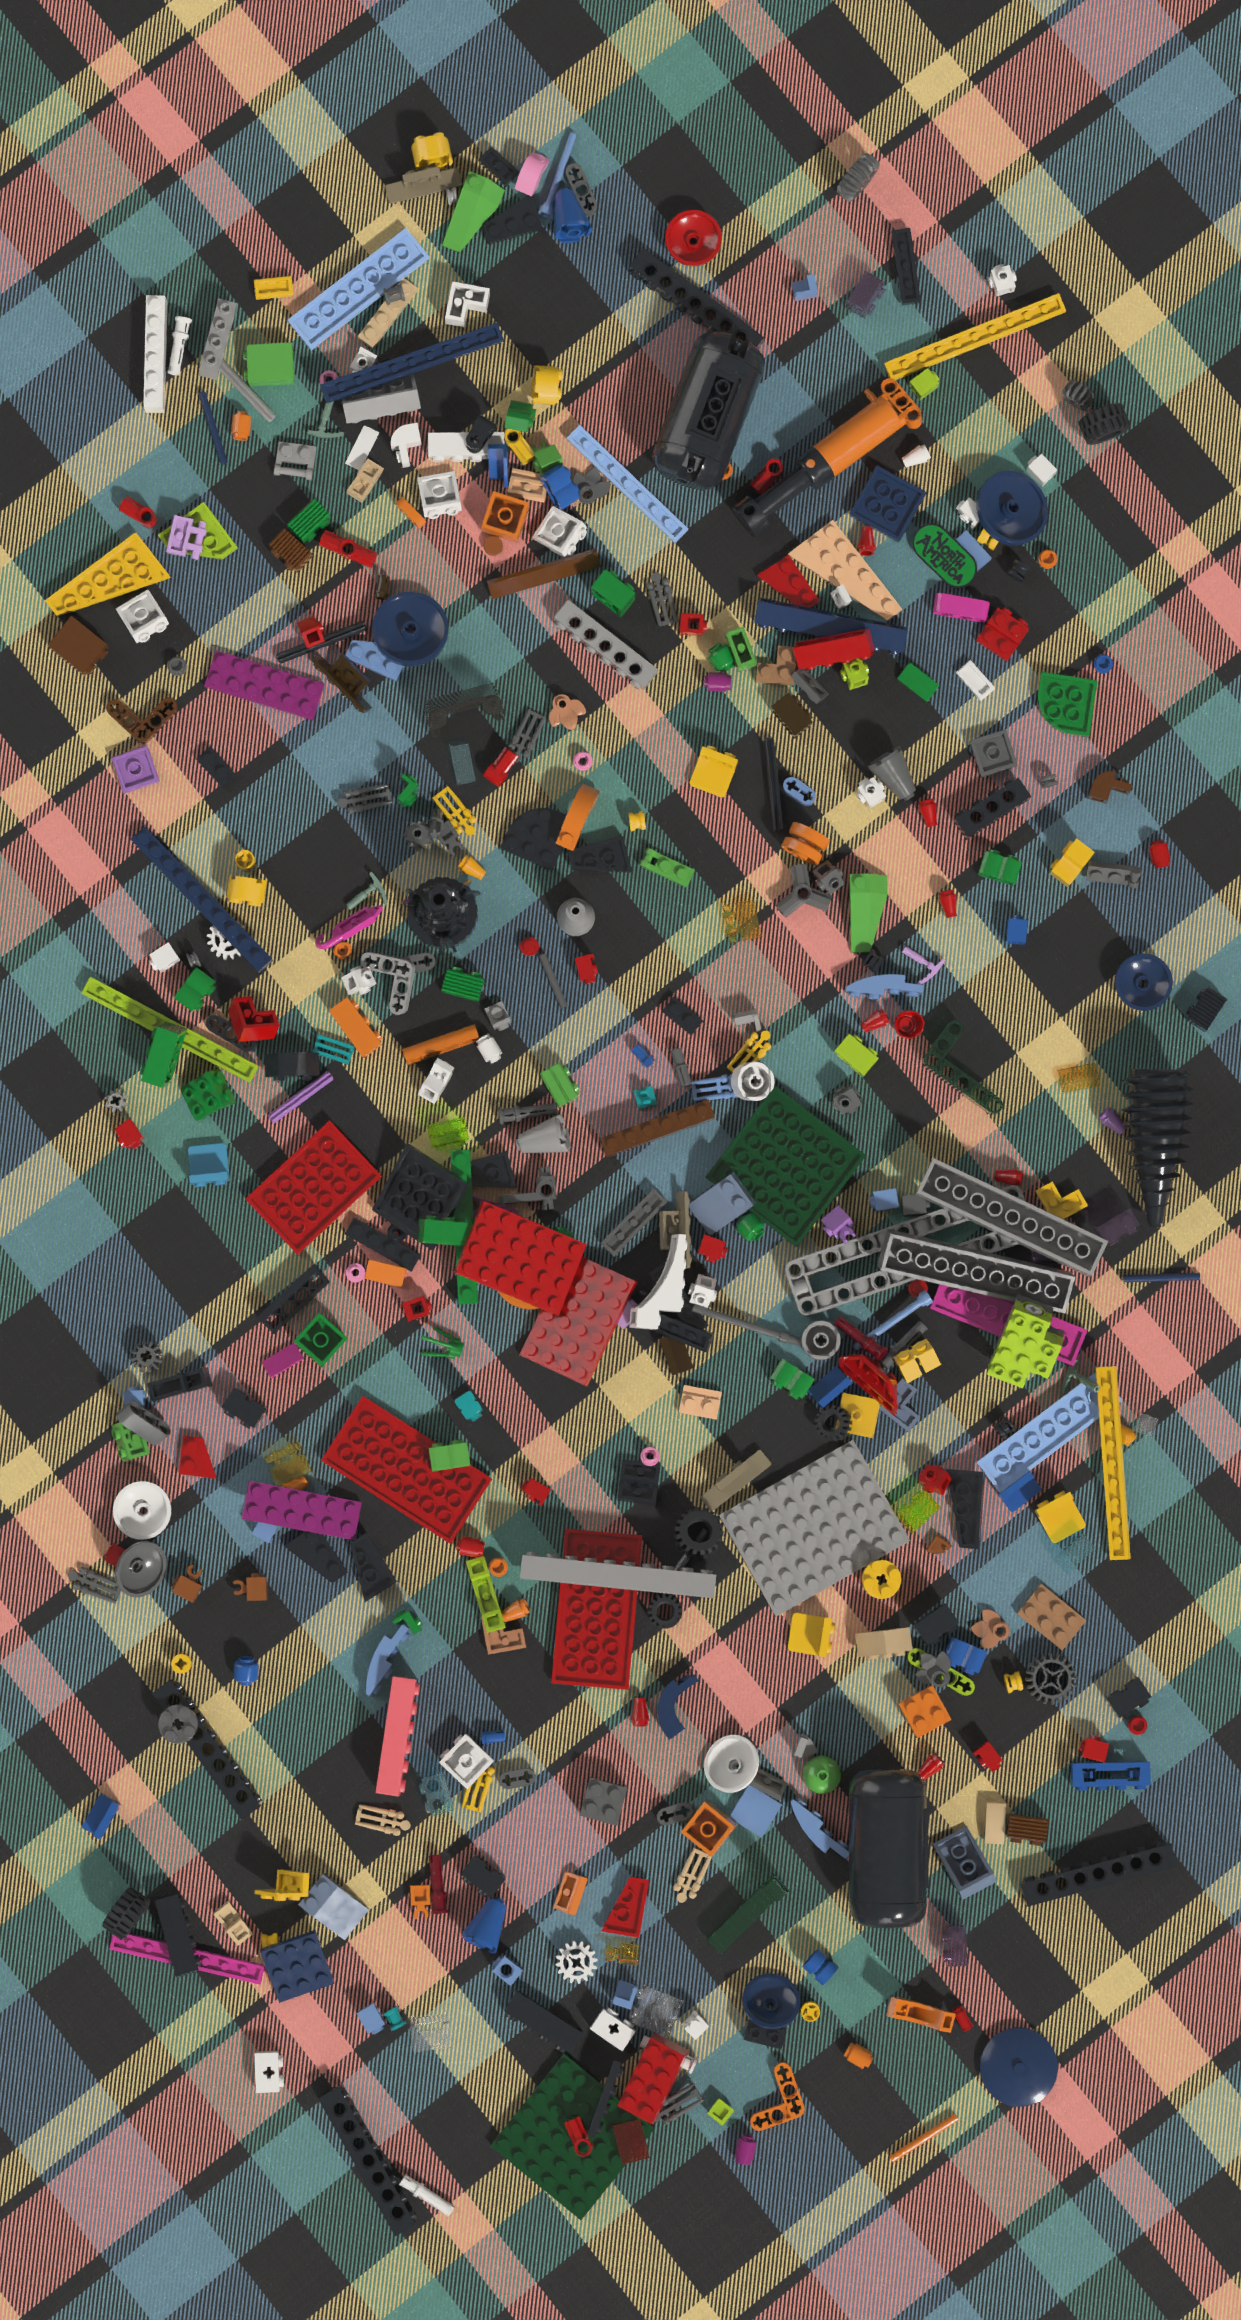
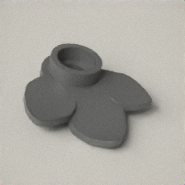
(592, 484)
(932, 1667)

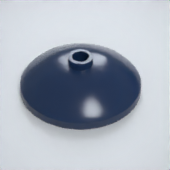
(1151, 971)
(773, 1991)

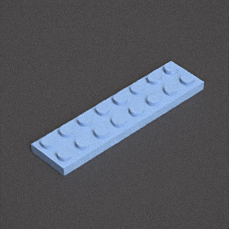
(358, 289)
(1041, 1436)

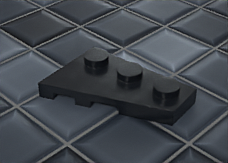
(514, 222)
(602, 856)
(493, 1171)
(318, 1554)
(371, 1568)

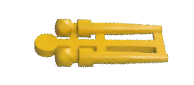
(469, 830)
(765, 1035)
(488, 1779)

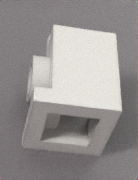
(363, 355)
(968, 512)
(695, 2025)

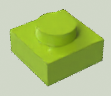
(720, 2111)

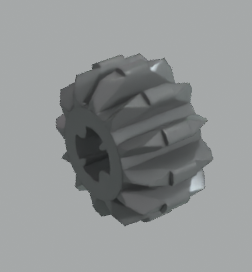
(1078, 395)
(144, 1350)

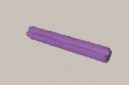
(300, 1097)

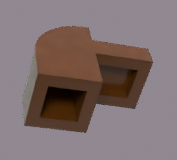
(1105, 783)

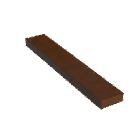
(543, 573)

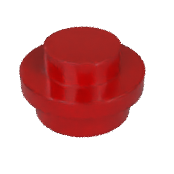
(529, 946)
(916, 1287)
(1137, 1725)

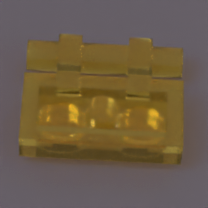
(747, 919)
(290, 1469)

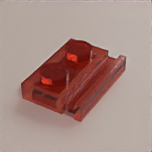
(631, 2141)

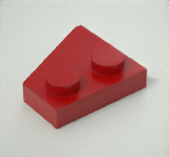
(195, 1458)

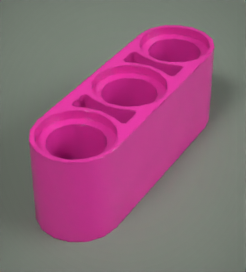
(961, 607)

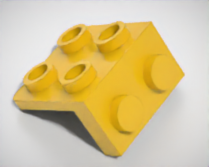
(713, 771)
(1060, 1517)
(810, 1634)
(288, 1884)

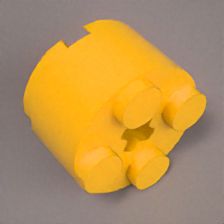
(431, 151)
(545, 385)
(246, 889)
(892, 1578)

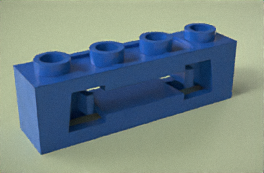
(1142, 1775)

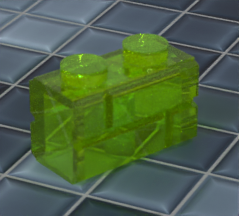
(448, 1133)
(917, 1511)

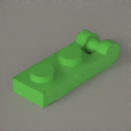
(667, 868)

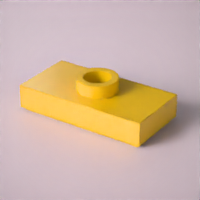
(273, 287)

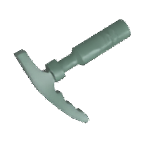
(325, 416)
(363, 894)
(1072, 1372)

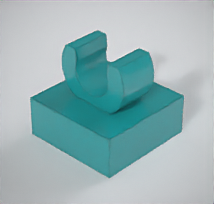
(645, 1097)

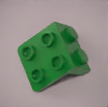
(207, 1094)

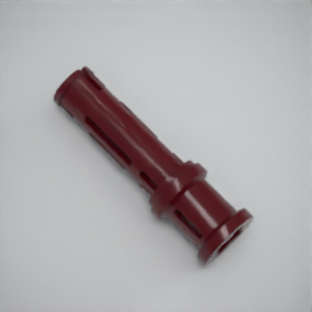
(867, 1343)
(438, 1894)

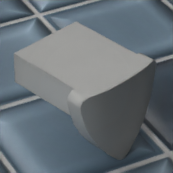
(746, 1017)
(804, 1747)

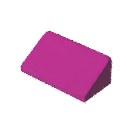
(282, 1360)

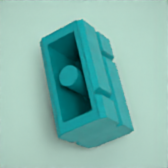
(470, 1407)

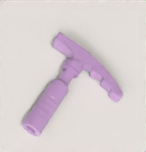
(920, 959)

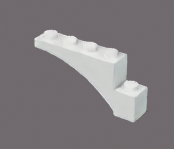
(667, 1291)

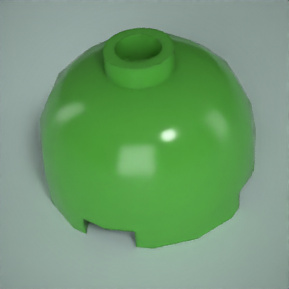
(825, 1766)

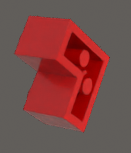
(252, 1024)

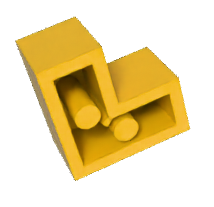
(1074, 859)

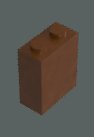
(78, 646)

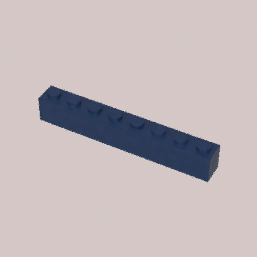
(826, 623)

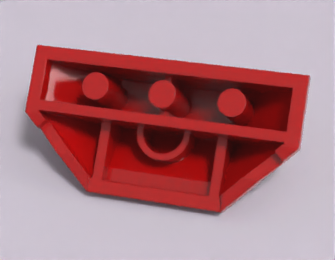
(872, 1379)

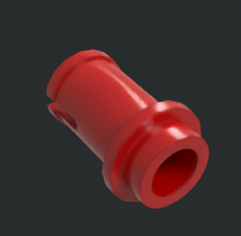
(962, 2018)

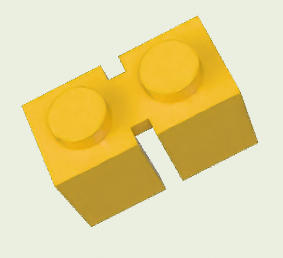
(907, 1364)

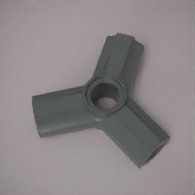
(793, 901)

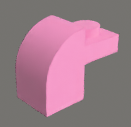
(531, 173)

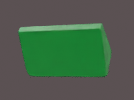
(918, 682)

